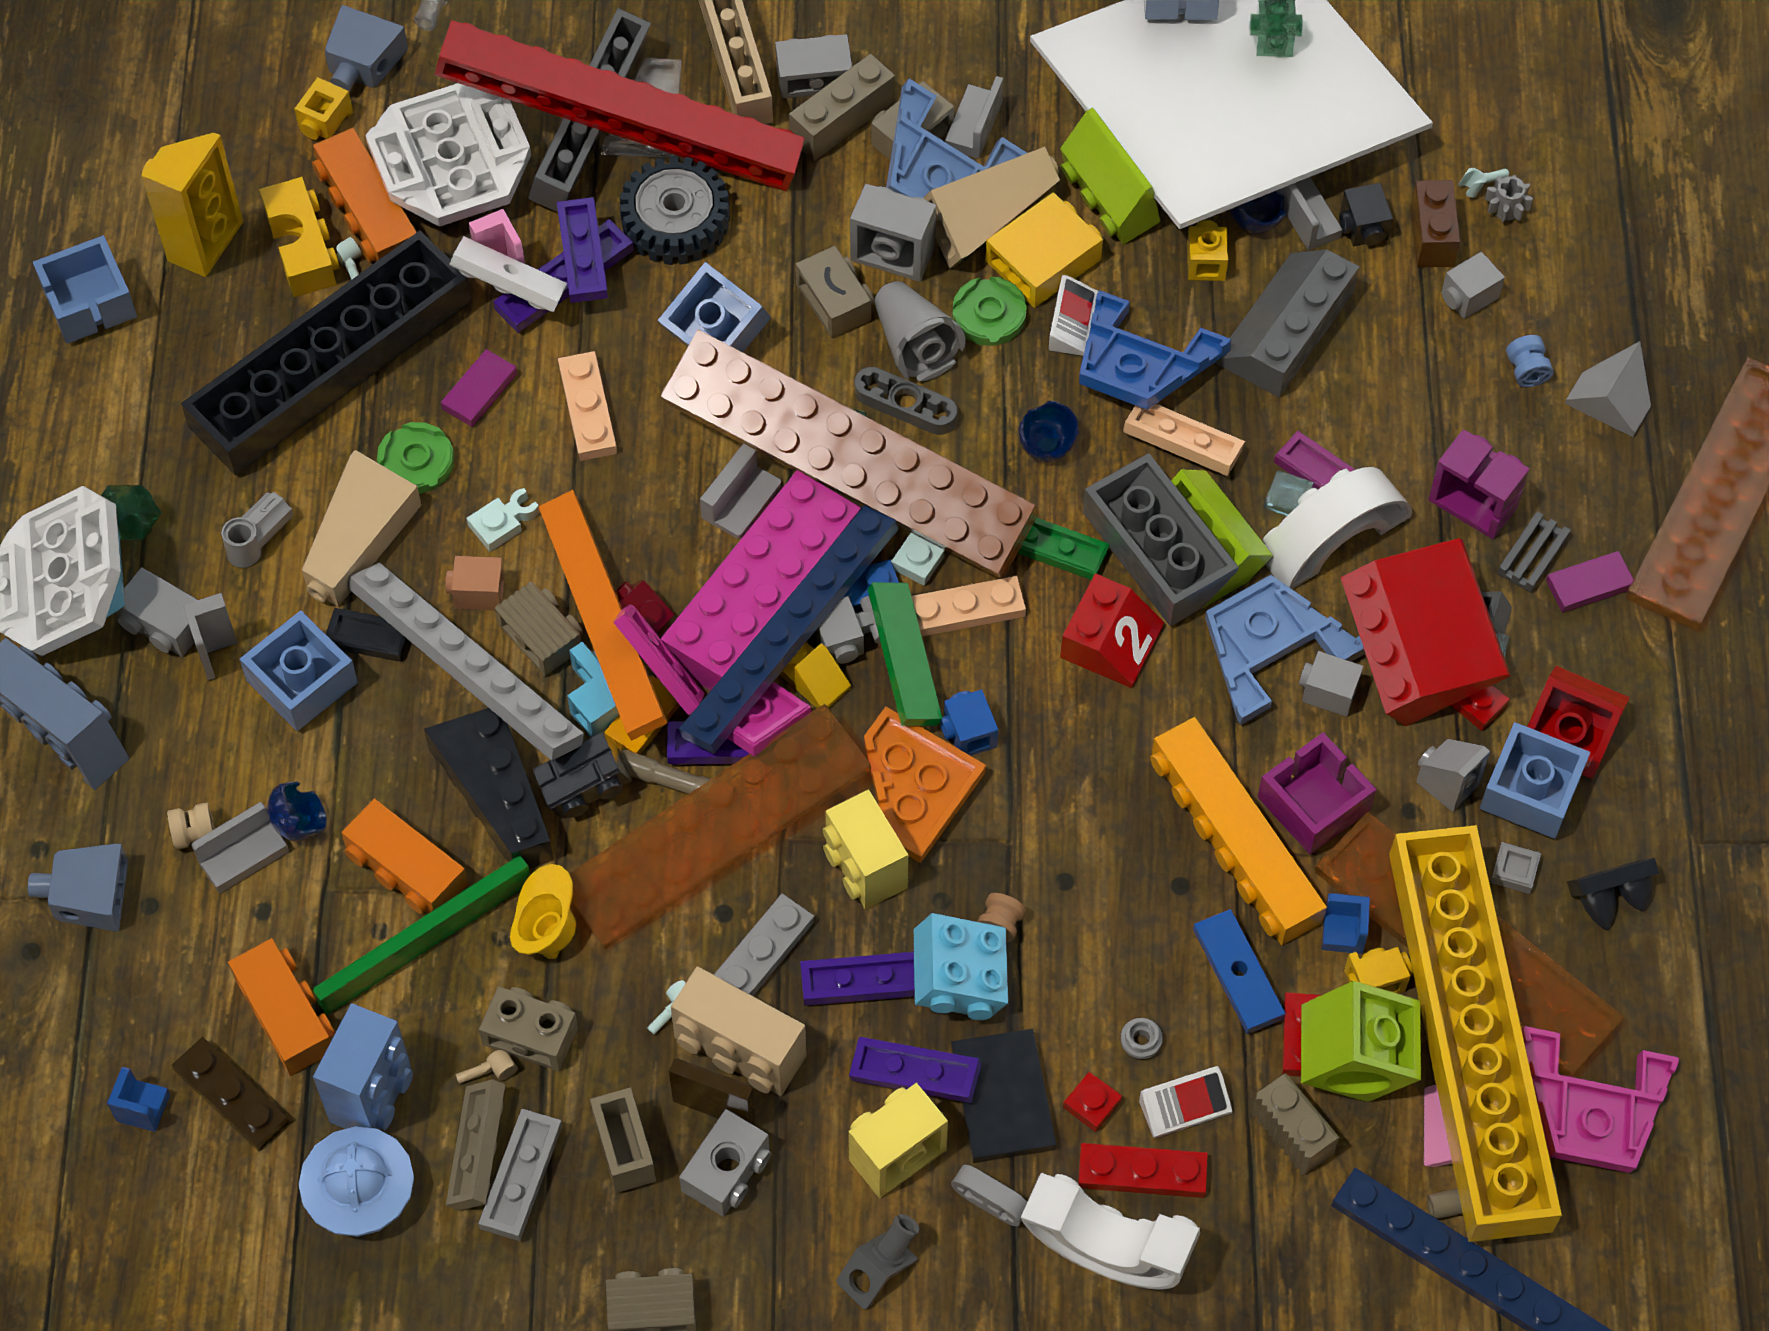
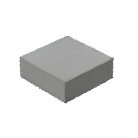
(1515, 867)

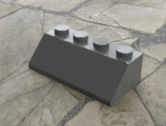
(1290, 318)
(1158, 538)

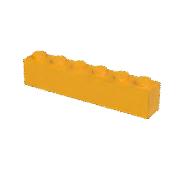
(1237, 831)

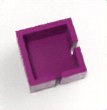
(1478, 483)
(1314, 802)

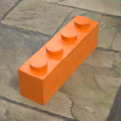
(361, 193)

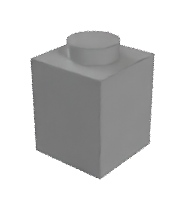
(1472, 285)
(1330, 683)

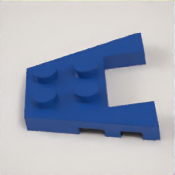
(1138, 367)

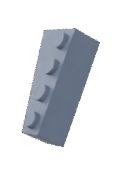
(59, 714)

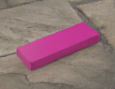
(659, 658)

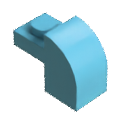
(592, 702)

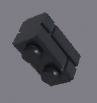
(583, 776)

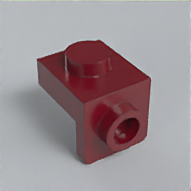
(646, 602)

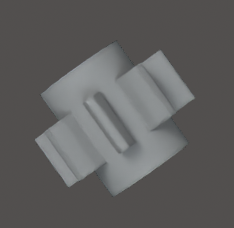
(1508, 198)

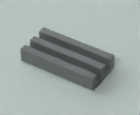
(1548, 528)

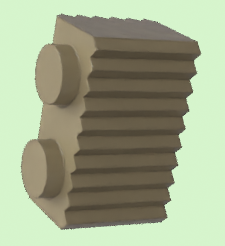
(538, 627)
(1295, 1124)
(651, 1302)

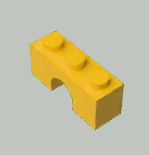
(307, 260)

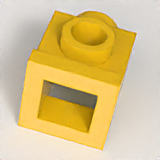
(323, 109)
(1207, 252)
(1380, 969)

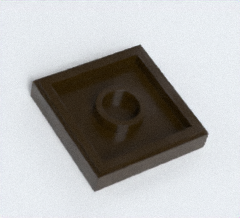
(710, 1091)

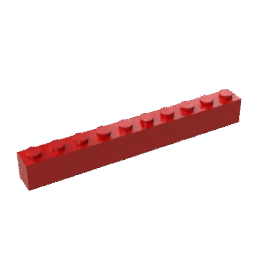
(619, 105)

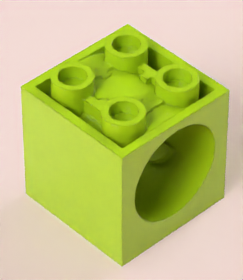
(1360, 1041)

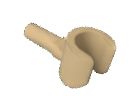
(498, 1062)

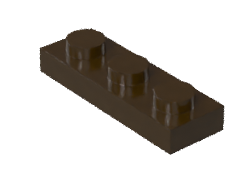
(230, 1093)

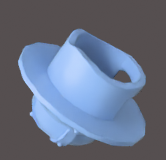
(356, 1181)

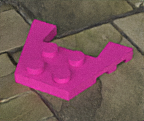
(1593, 1119)

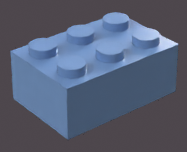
(363, 1070)

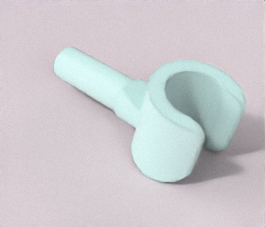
(1476, 179)
(347, 253)
(661, 1020)

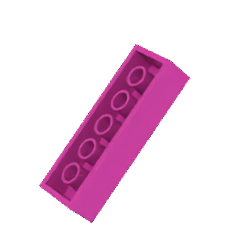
(757, 577)

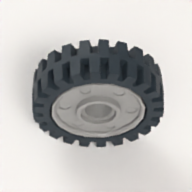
(692, 191)

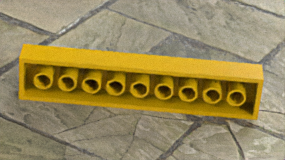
(1474, 1035)

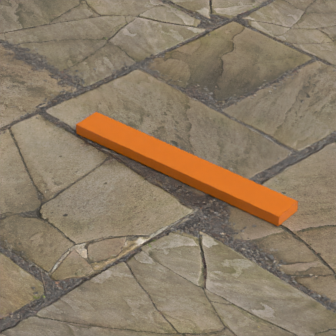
(598, 609)

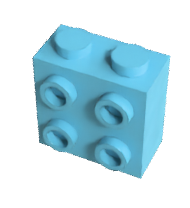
(960, 966)

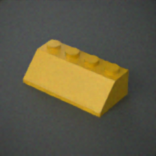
(193, 201)

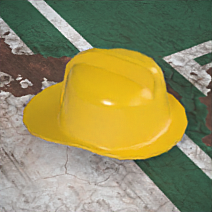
(543, 913)

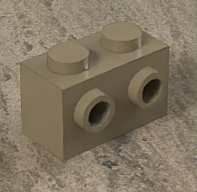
(529, 1027)

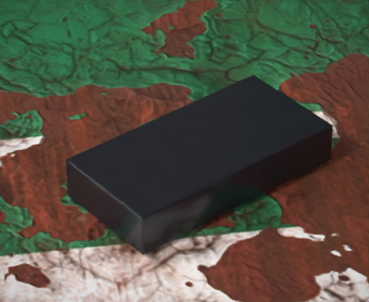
(366, 635)

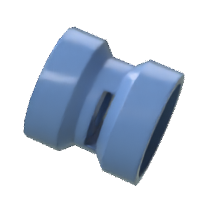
(1529, 359)

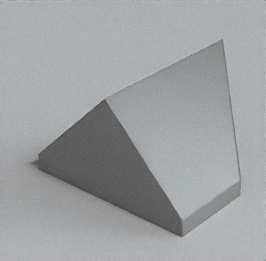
(1614, 391)

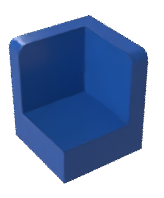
(1345, 923)
(137, 1101)

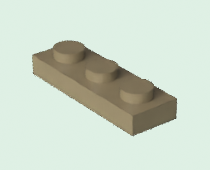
(475, 1145)

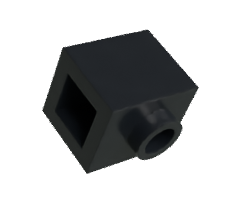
(1365, 215)

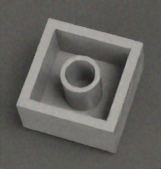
(892, 232)

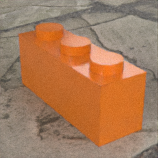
(403, 858)
(282, 1005)

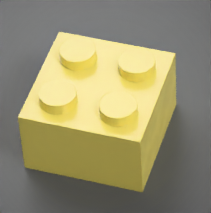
(865, 850)
(897, 1139)

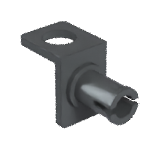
(880, 1260)

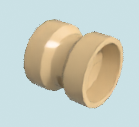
(198, 818)

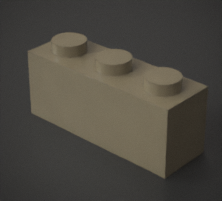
(843, 106)

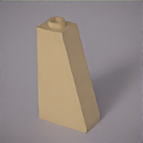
(988, 200)
(358, 526)

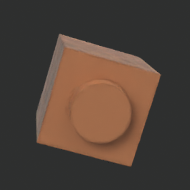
(476, 582)

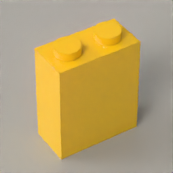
(1043, 247)

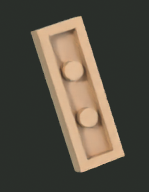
(587, 406)
(1185, 437)
(969, 606)

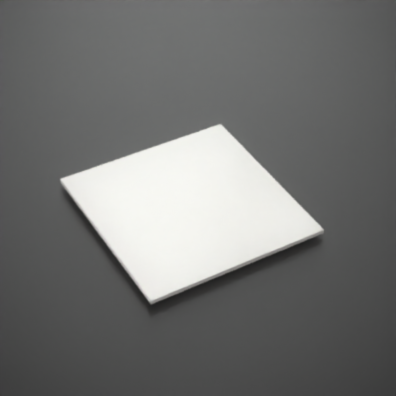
(1214, 117)

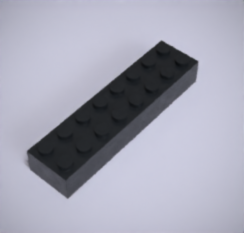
(326, 352)

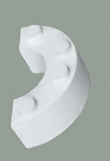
(1331, 517)
(1105, 1241)

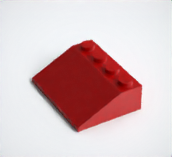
(1424, 629)

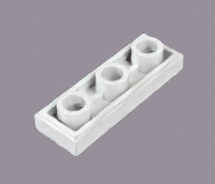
(507, 274)

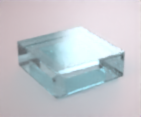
(1285, 492)

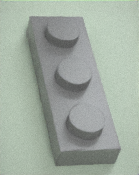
(766, 945)
(520, 1174)

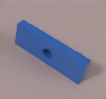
(1229, 952)

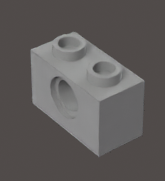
(728, 1139)

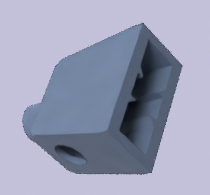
(363, 48)
(85, 886)

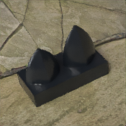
(1598, 890)

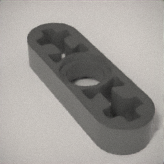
(900, 386)

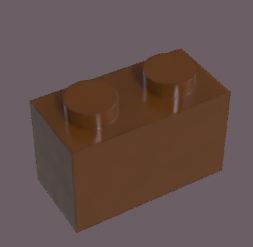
(1435, 223)

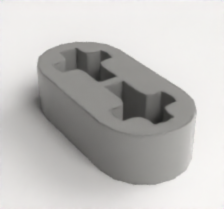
(989, 1195)

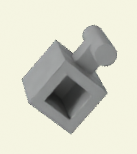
(844, 630)

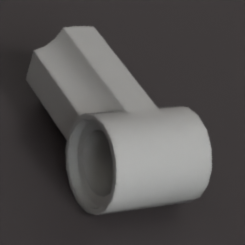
(254, 528)

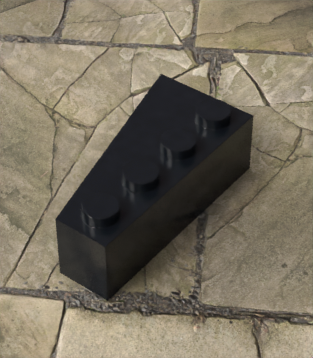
(490, 776)

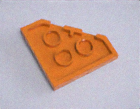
(918, 780)

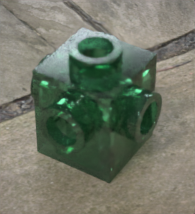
(1275, 27)
(134, 510)

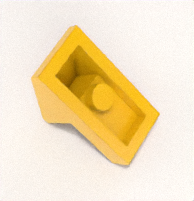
(816, 676)

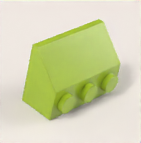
(1109, 179)
(1226, 526)

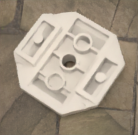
(454, 123)
(61, 571)

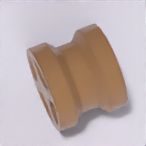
(1003, 912)

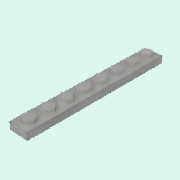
(466, 661)

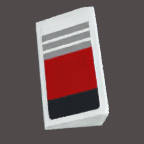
(1072, 317)
(1185, 1102)

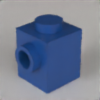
(969, 722)

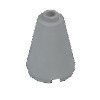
(917, 332)

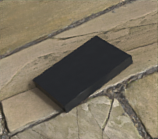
(1010, 1097)

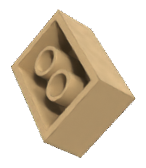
(738, 1032)

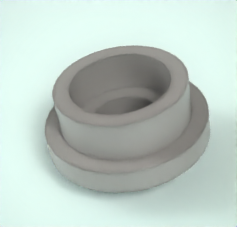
(1143, 1027)

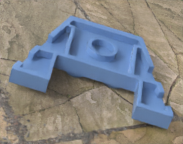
(923, 160)
(1262, 627)

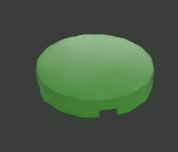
(990, 311)
(418, 455)

